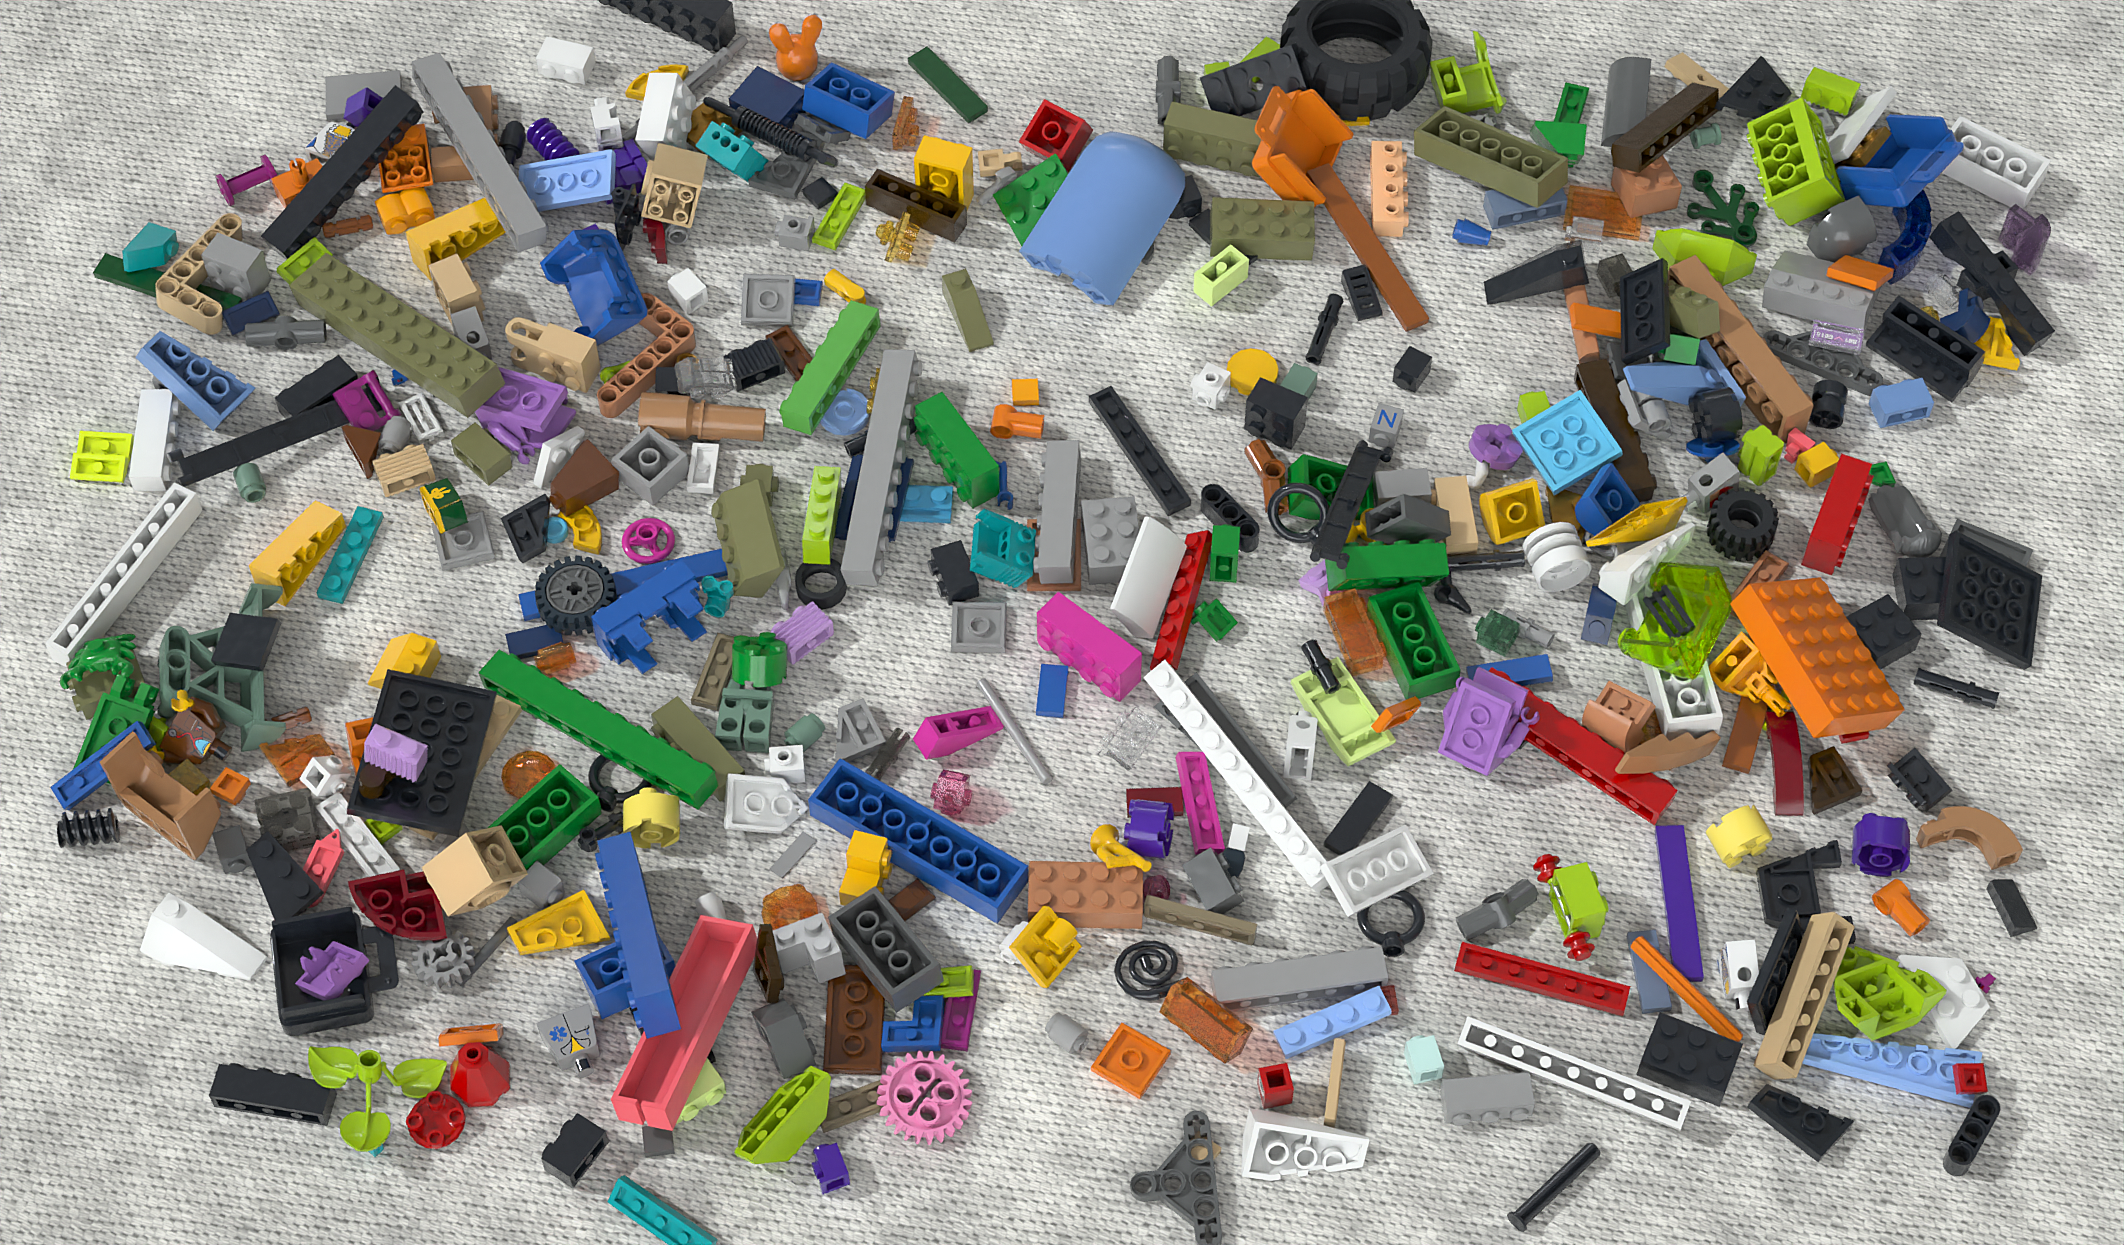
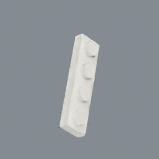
(356, 837)

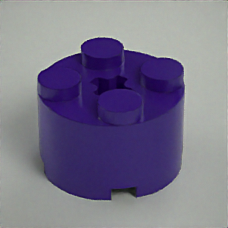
(1150, 828)
(1881, 845)

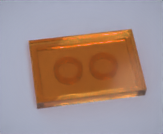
(1602, 206)

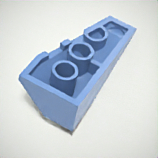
(1671, 380)

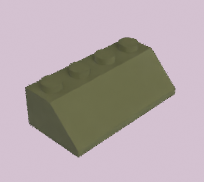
(748, 539)

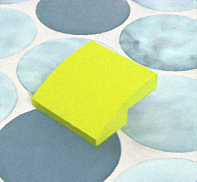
(102, 456)

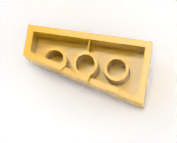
(454, 233)
(298, 550)

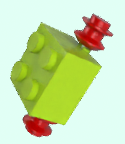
(1575, 903)

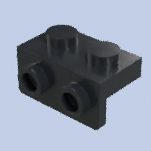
(1920, 780)

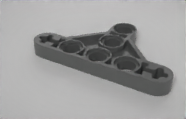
(1835, 359)
(1186, 1169)

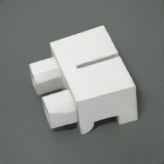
(606, 125)

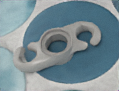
(784, 582)

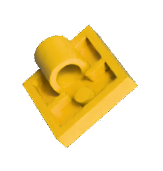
(1046, 946)

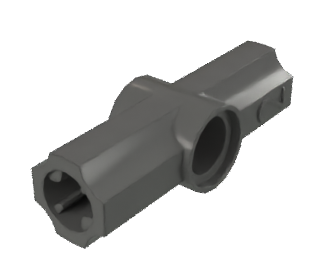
(1168, 86)
(285, 332)

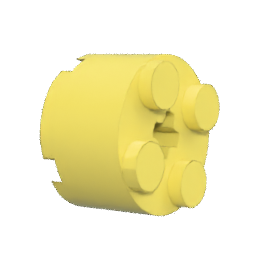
(652, 818)
(1739, 834)

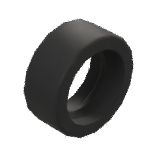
(826, 599)

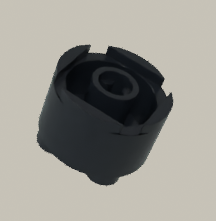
(1715, 415)

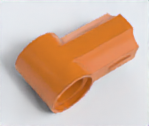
(1009, 422)
(1897, 902)

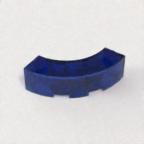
(1915, 230)

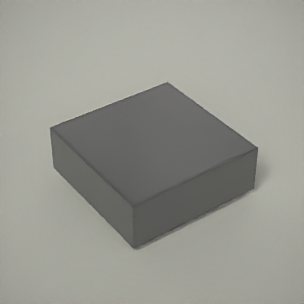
(657, 1141)

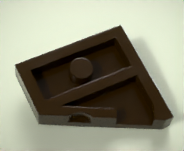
(1830, 780)
(766, 965)

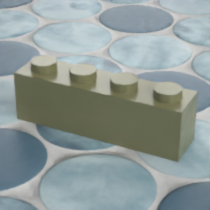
(1692, 311)
(687, 733)

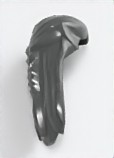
(1904, 521)

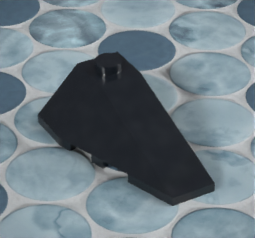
(1546, 272)

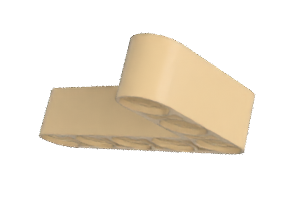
(177, 285)

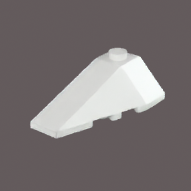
(1289, 1145)

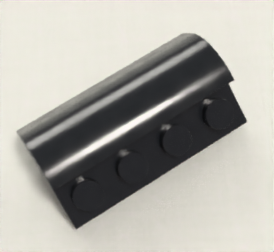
(1926, 349)

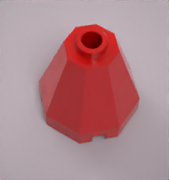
(479, 1075)

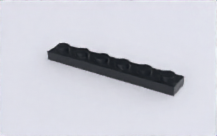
(1139, 451)

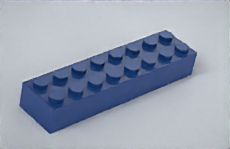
(920, 840)
(637, 936)

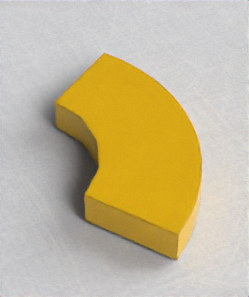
(637, 88)
(585, 529)

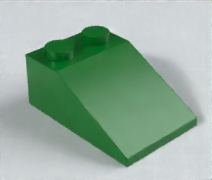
(1323, 476)

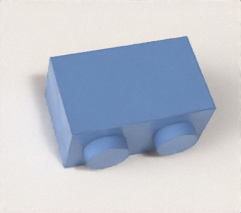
(1901, 402)

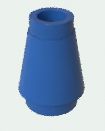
(1470, 233)

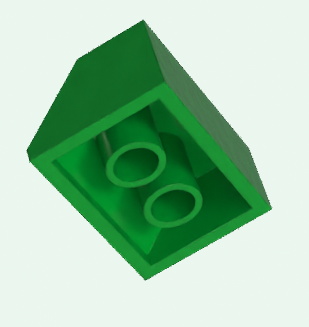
(1561, 138)

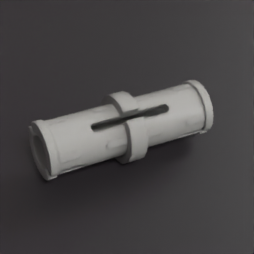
(1530, 630)

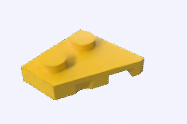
(1997, 346)

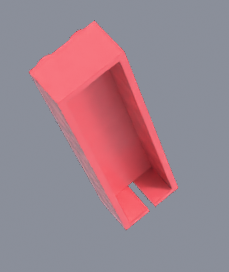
(703, 993)

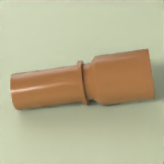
(681, 418)

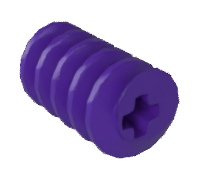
(549, 140)

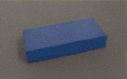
(1052, 690)

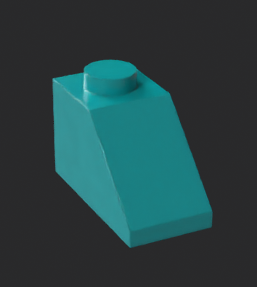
(150, 248)

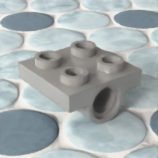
(1645, 412)

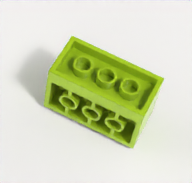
(1794, 162)

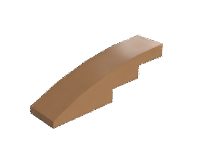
(1662, 754)

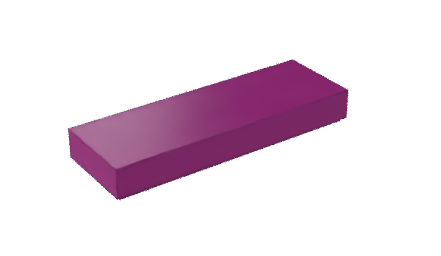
(959, 1018)

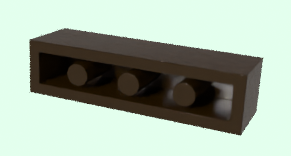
(925, 207)

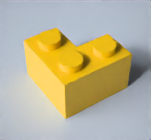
(866, 866)

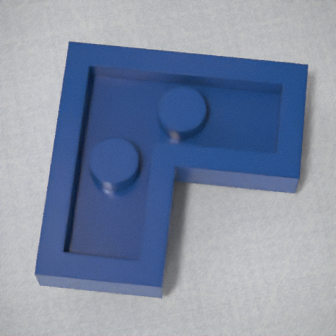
(921, 1033)

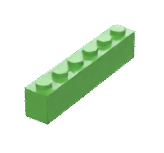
(830, 367)

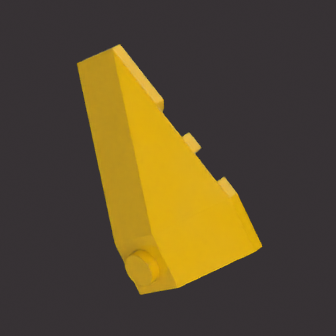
(1642, 524)

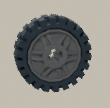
(573, 594)

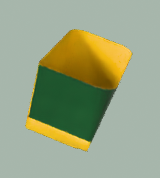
(437, 496)

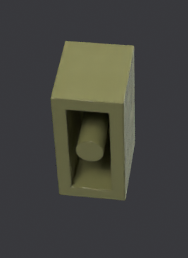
(482, 453)

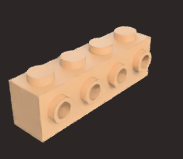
(1387, 188)

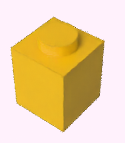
(1816, 464)

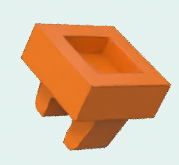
(230, 786)

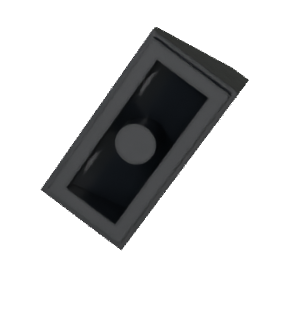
(2011, 906)

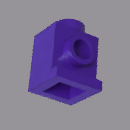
(830, 1168)

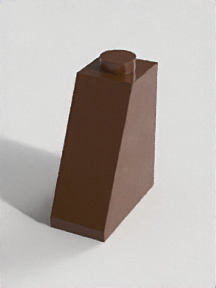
(583, 480)

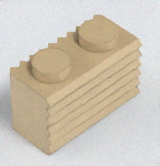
(403, 469)

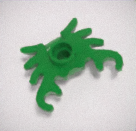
(102, 656)

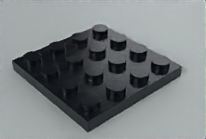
(1989, 600)

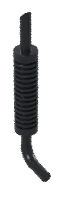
(772, 132)

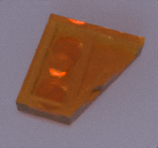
(294, 756)

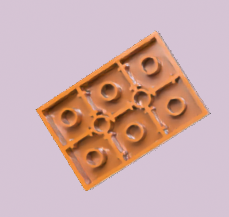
(1817, 657)

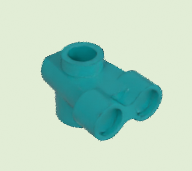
(718, 595)

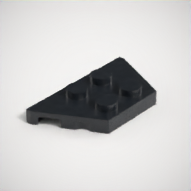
(1756, 92)

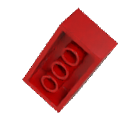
(1838, 515)

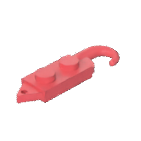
(324, 862)

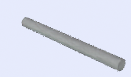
(1014, 731)

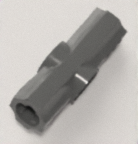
(1497, 910)

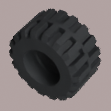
(1738, 541)

